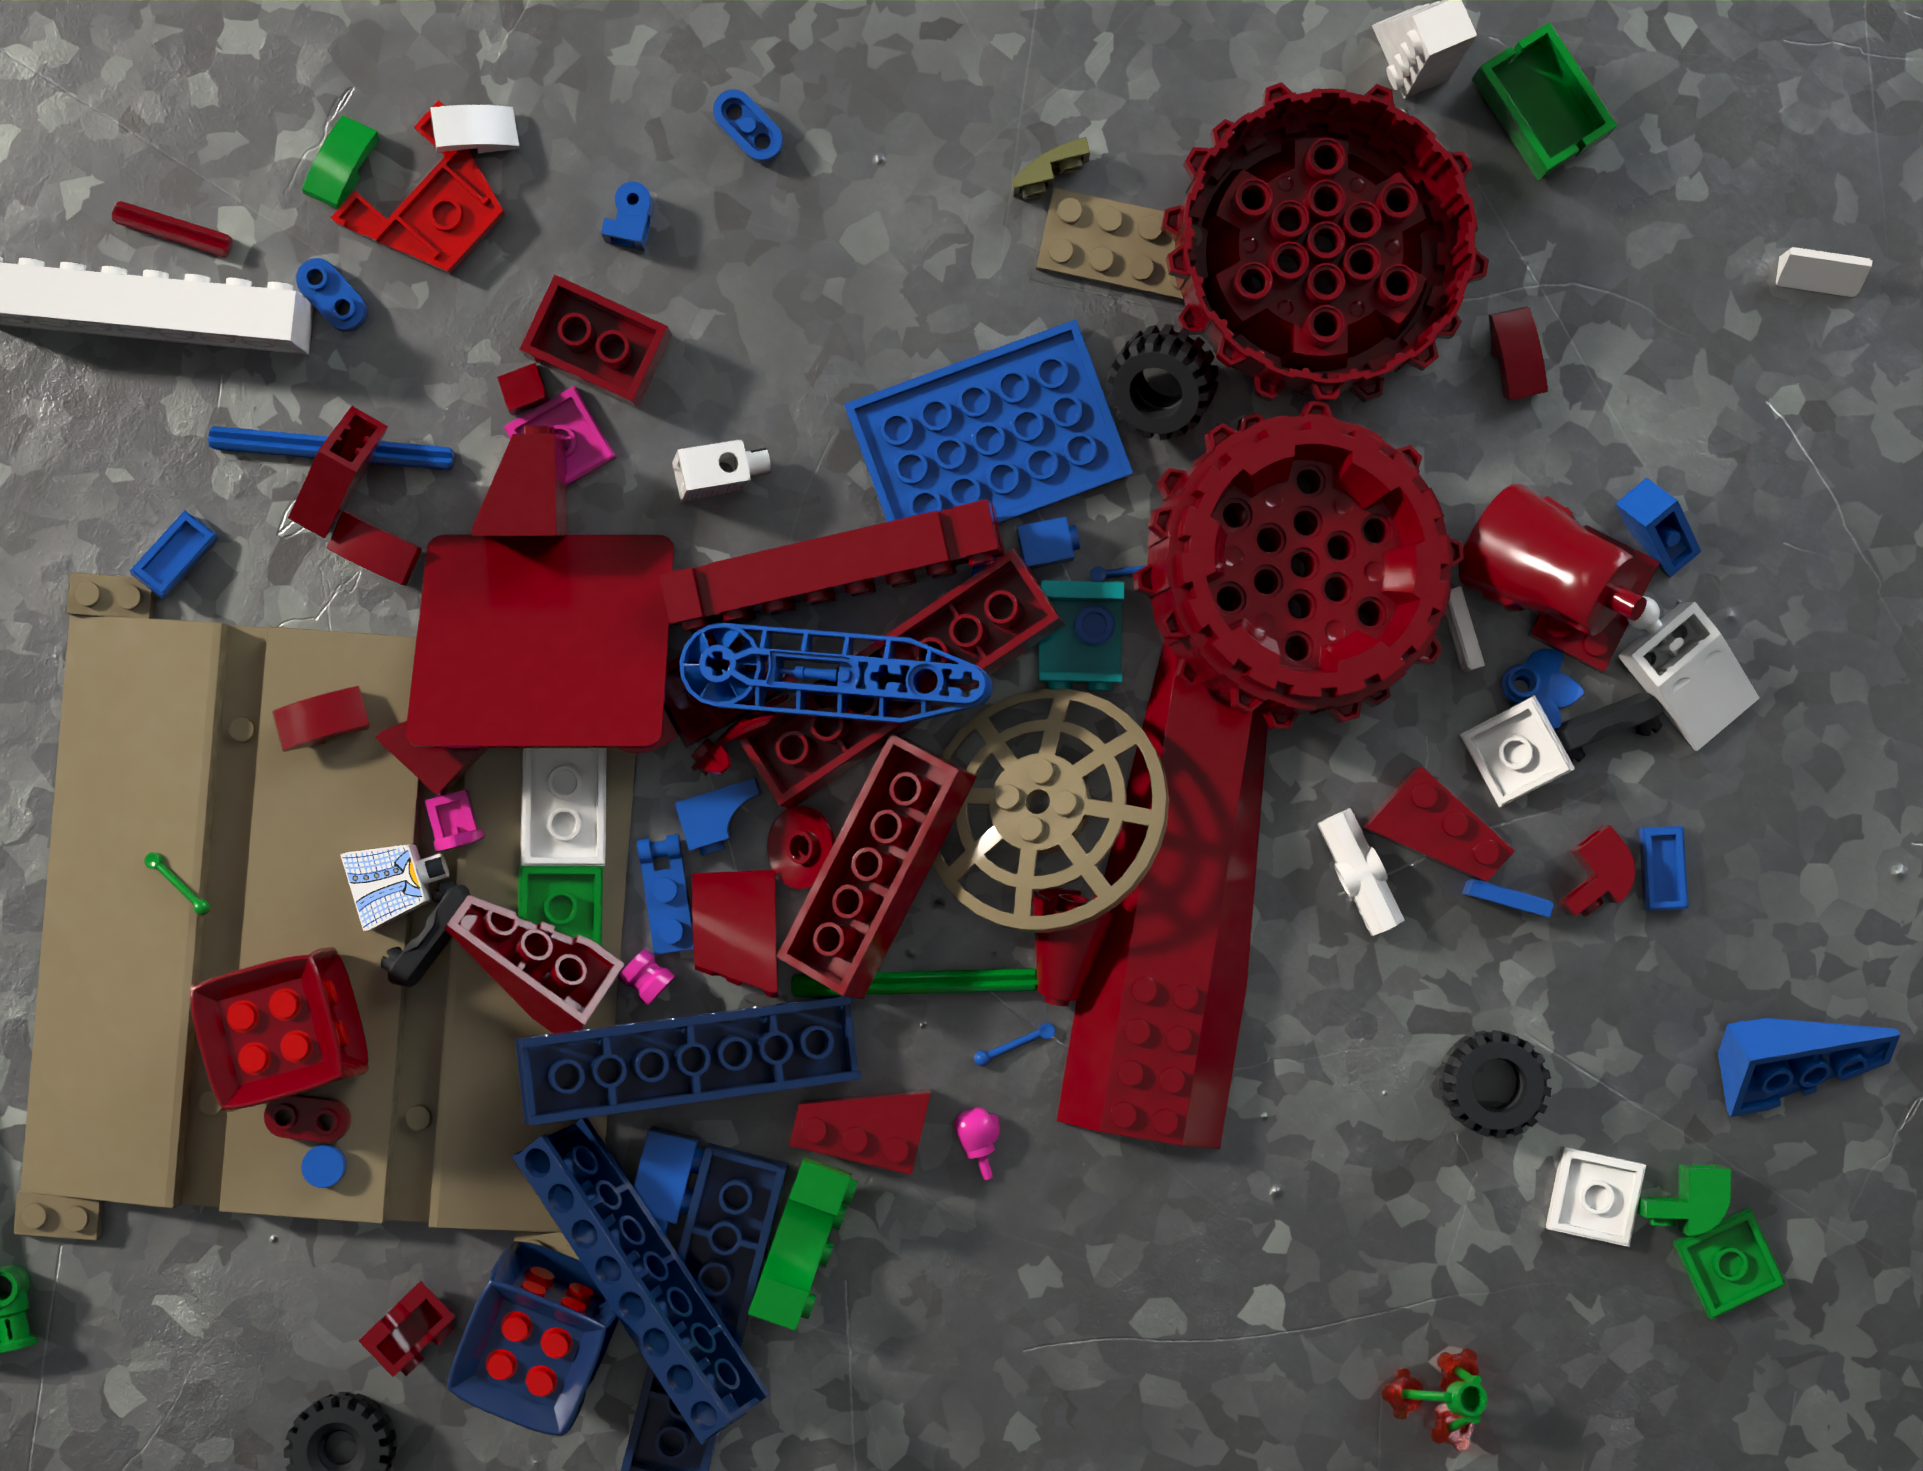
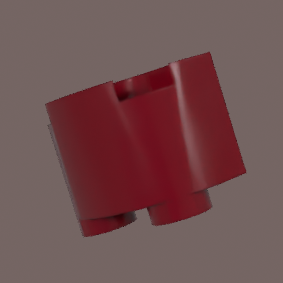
(407, 1330)

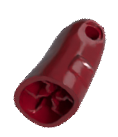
(1542, 560)

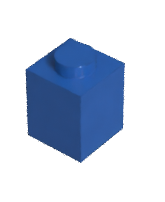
(1048, 542)

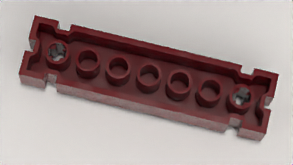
(833, 565)

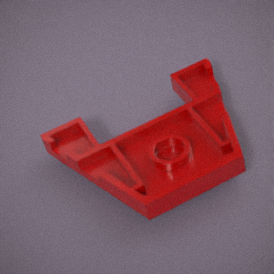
(439, 218)

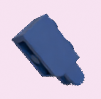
(666, 1173)

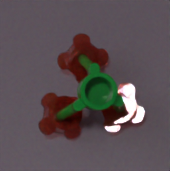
(1462, 1394)

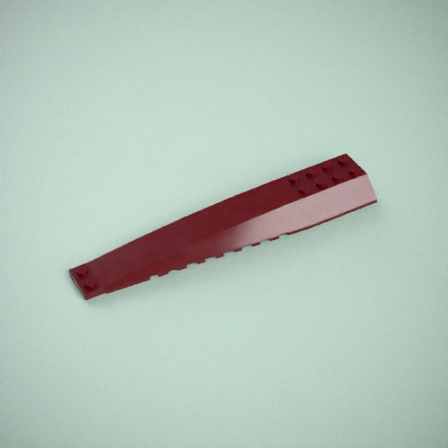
(1172, 974)

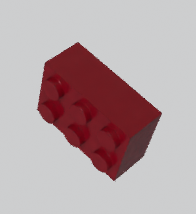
(596, 341)

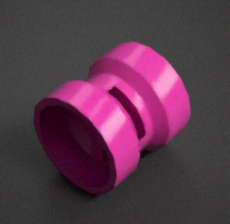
(646, 976)

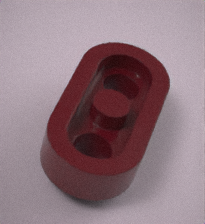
(306, 1117)

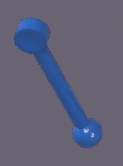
(1099, 574)
(1045, 1030)

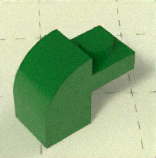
(1700, 1204)

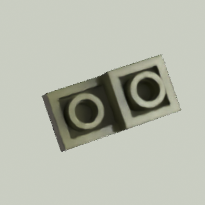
(1038, 175)

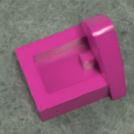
(453, 821)

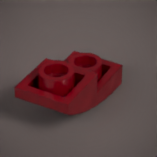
(1520, 353)
(374, 548)
(319, 718)

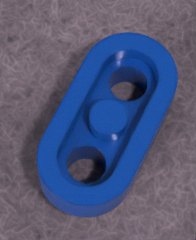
(749, 127)
(330, 294)

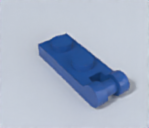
(666, 895)

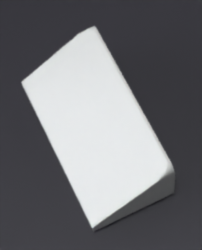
(1822, 271)

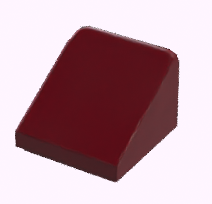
(523, 389)

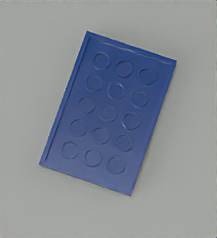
(998, 427)

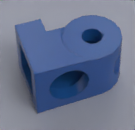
(632, 217)

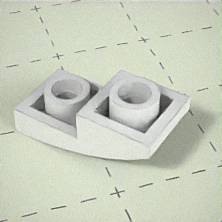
(474, 126)

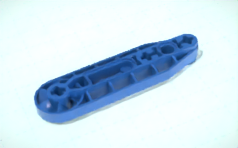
(856, 675)

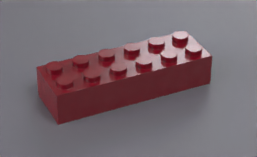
(876, 867)

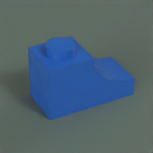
(709, 816)

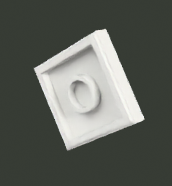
(1517, 751)
(1595, 1196)

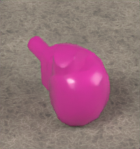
(977, 1134)

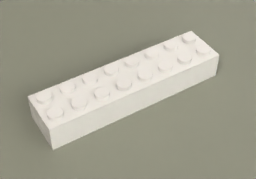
(155, 306)

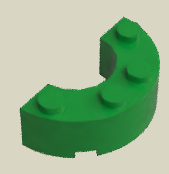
(802, 1243)

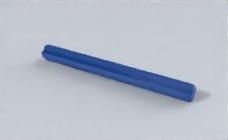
(308, 445)

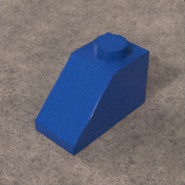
(1659, 526)

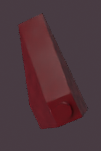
(543, 970)

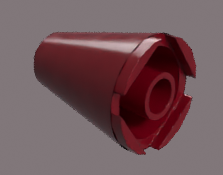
(1068, 954)

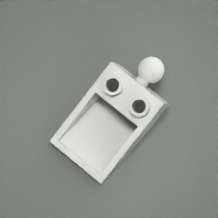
(1689, 675)

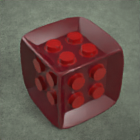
(278, 1029)

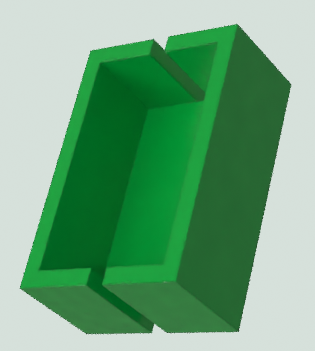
(1544, 101)

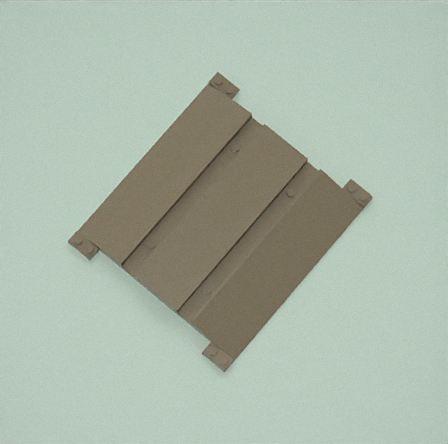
(181, 757)

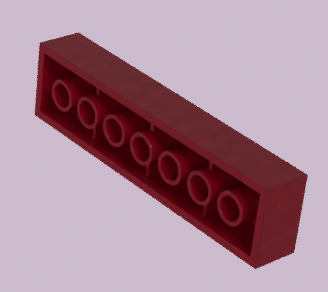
(979, 621)

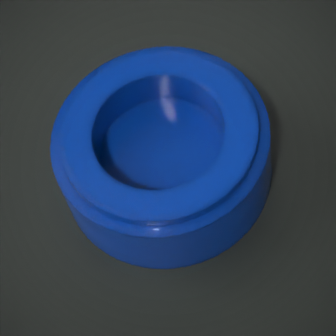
(1094, 625)
(323, 1166)

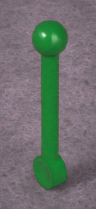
(155, 861)

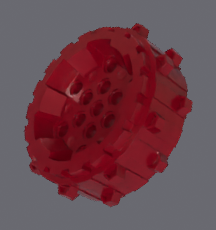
(1373, 156)
(1352, 484)

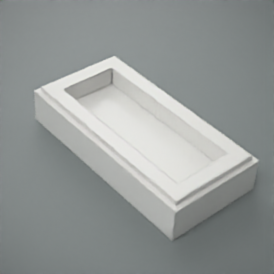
(1463, 632)

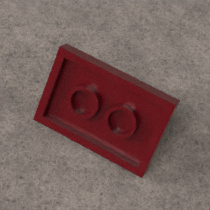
(1597, 649)

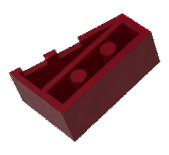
(1437, 825)
(864, 1129)

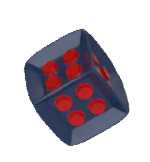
(533, 1340)

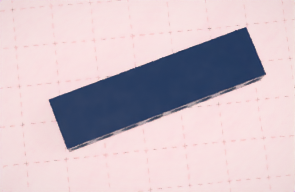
(686, 1059)
(725, 1254)
(642, 1278)

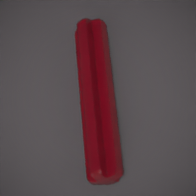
(172, 229)

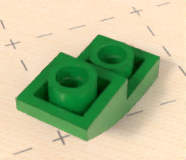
(338, 160)

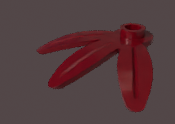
(714, 757)

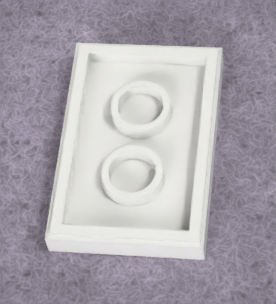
(563, 807)

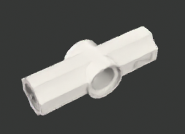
(1361, 872)

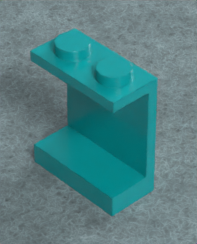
(1063, 656)

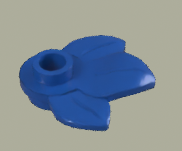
(1545, 681)

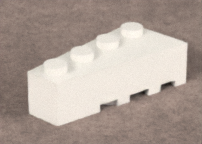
(1425, 44)

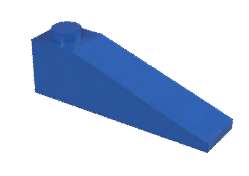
(1781, 1056)

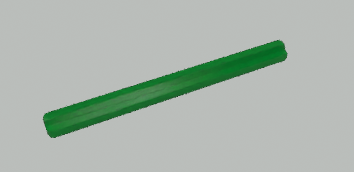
(930, 982)

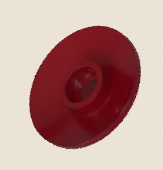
(789, 843)

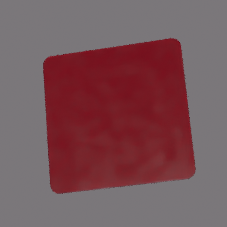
(541, 642)

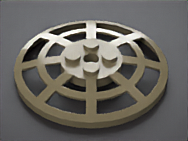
(1063, 819)

